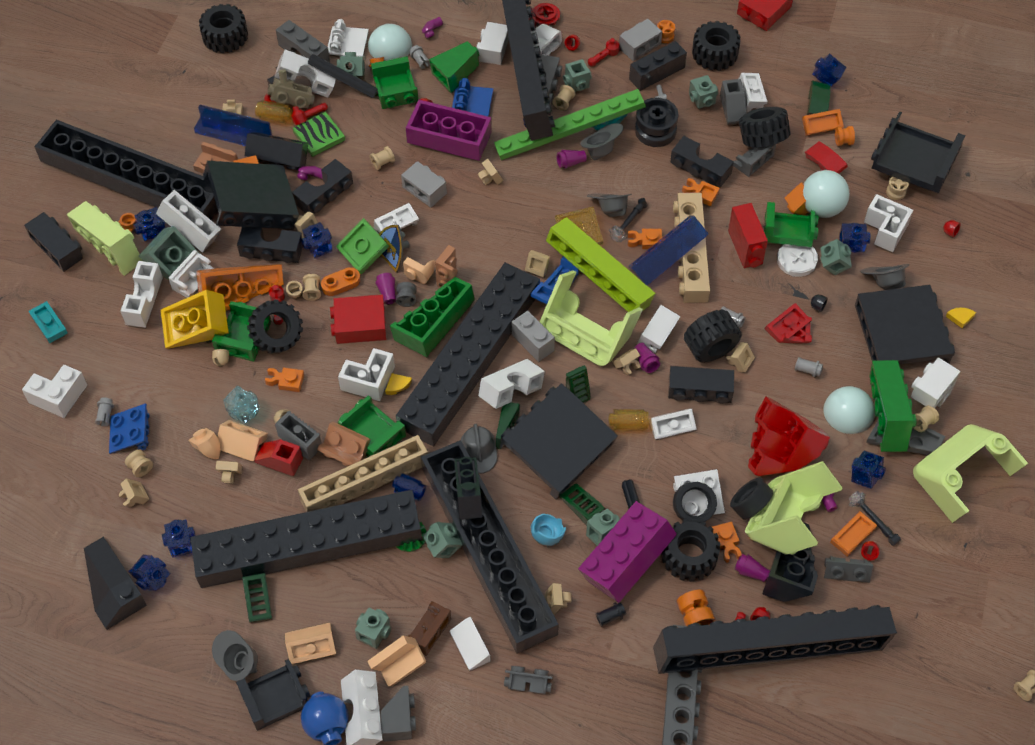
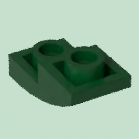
(818, 98)

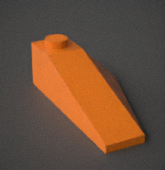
(240, 283)

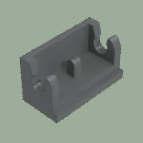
(754, 159)

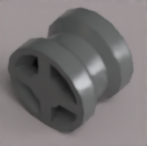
(406, 294)

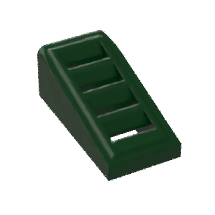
(578, 383)
(508, 418)
(576, 508)
(253, 580)

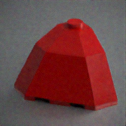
(784, 440)

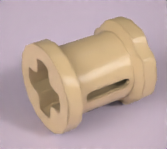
(565, 95)
(382, 158)
(311, 284)
(928, 416)
(1026, 687)

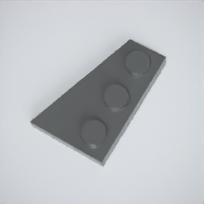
(919, 442)

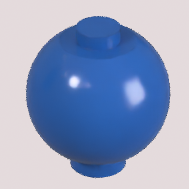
(325, 718)

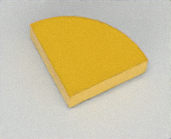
(960, 316)
(397, 383)

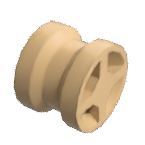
(900, 192)
(138, 463)

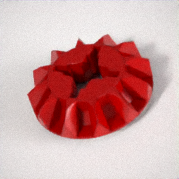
(551, 10)

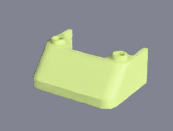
(580, 332)
(938, 470)
(794, 493)

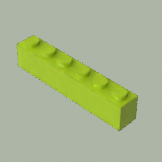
(599, 266)

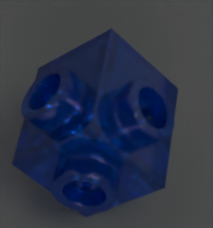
(828, 70)
(148, 224)
(855, 236)
(317, 240)
(867, 469)
(178, 538)
(149, 572)

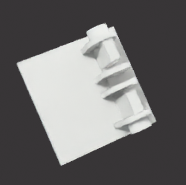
(347, 39)
(695, 501)

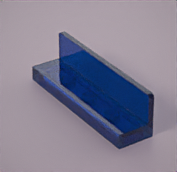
(228, 125)
(668, 249)

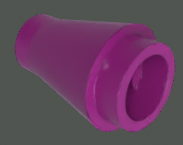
(569, 158)
(386, 286)
(648, 360)
(751, 568)

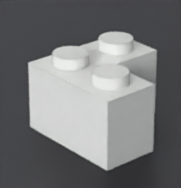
(890, 220)
(368, 378)
(935, 384)
(55, 395)

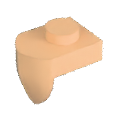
(417, 271)
(206, 443)

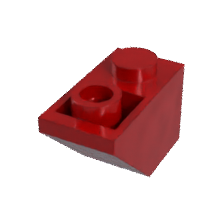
(280, 456)

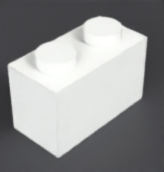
(493, 43)

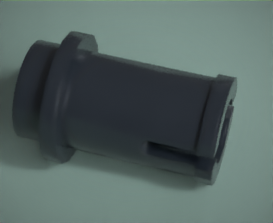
(611, 614)

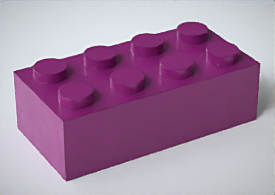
(449, 130)
(627, 551)

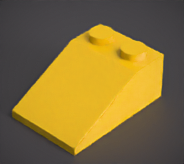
(194, 319)

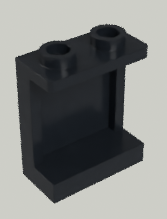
(274, 695)

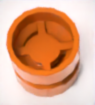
(694, 607)

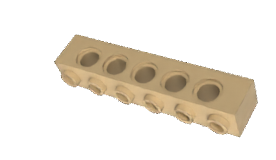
(694, 276)
(363, 476)

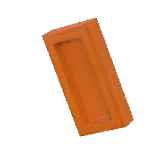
(822, 122)
(853, 533)

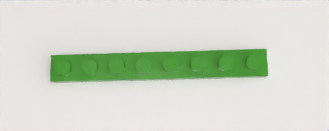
(573, 123)

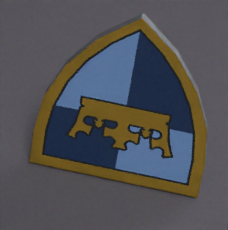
(394, 253)

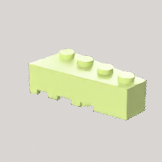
(106, 236)

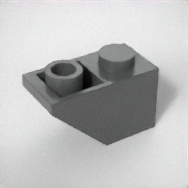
(733, 100)
(397, 718)

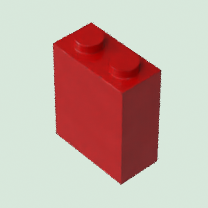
(763, 12)
(747, 235)
(358, 319)

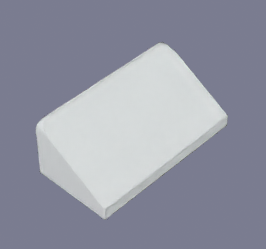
(672, 423)
(470, 644)

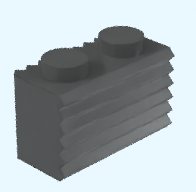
(295, 431)

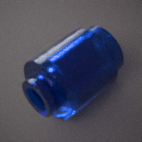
(405, 482)

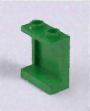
(394, 82)
(790, 228)
(237, 339)
(373, 424)

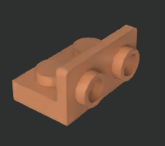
(213, 153)
(446, 266)
(344, 444)

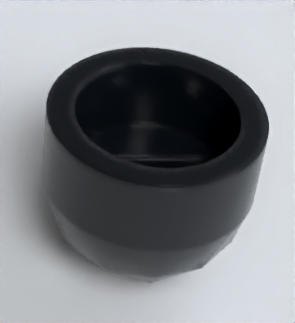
(819, 302)

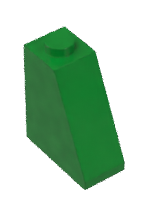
(455, 65)

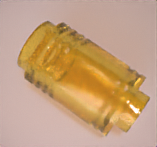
(273, 111)
(629, 419)

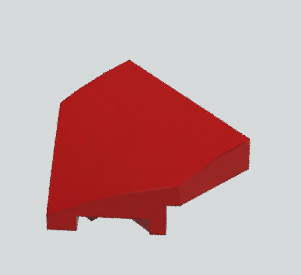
(791, 326)

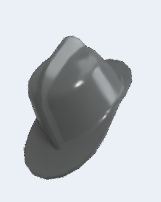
(602, 141)
(612, 204)
(888, 276)
(480, 444)
(234, 655)

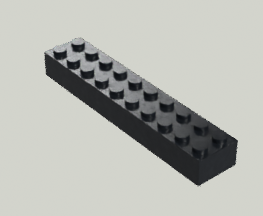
(529, 68)
(122, 168)
(467, 354)
(305, 538)
(493, 555)
(773, 639)

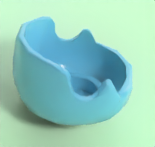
(547, 529)

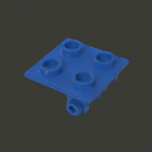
(472, 98)
(129, 429)

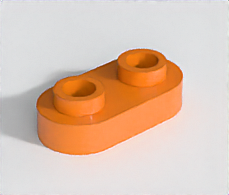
(340, 281)

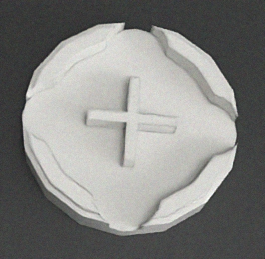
(797, 260)

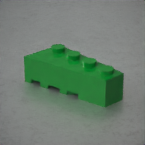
(434, 317)
(891, 405)

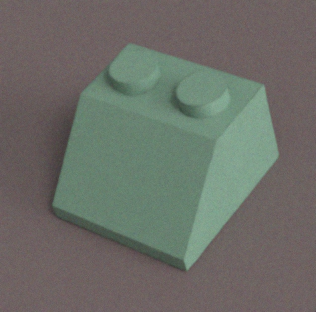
(167, 250)

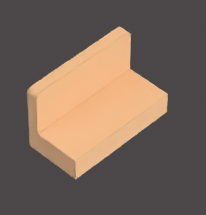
(240, 439)
(310, 643)
(398, 660)

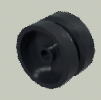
(656, 122)

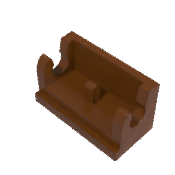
(431, 626)

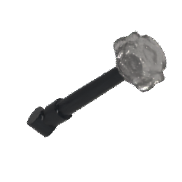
(618, 233)
(858, 500)

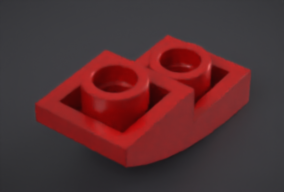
(826, 158)

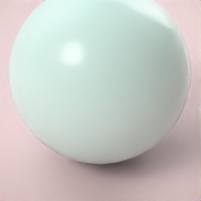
(389, 42)
(826, 193)
(849, 410)

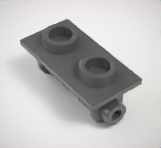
(851, 571)
(537, 680)

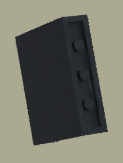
(915, 155)
(251, 195)
(904, 325)
(559, 439)

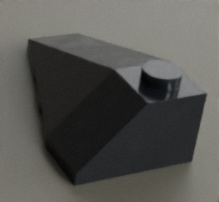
(791, 575)
(111, 586)

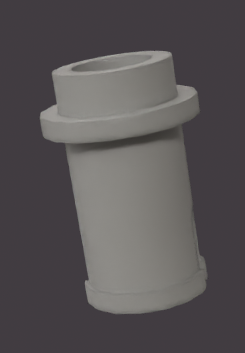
(416, 53)
(738, 318)
(810, 367)
(104, 411)

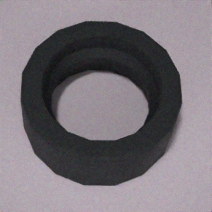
(709, 493)
(751, 498)

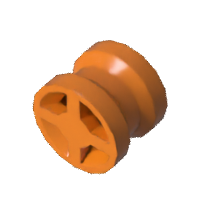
(668, 29)
(844, 136)

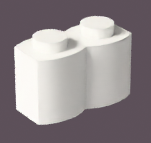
(548, 39)

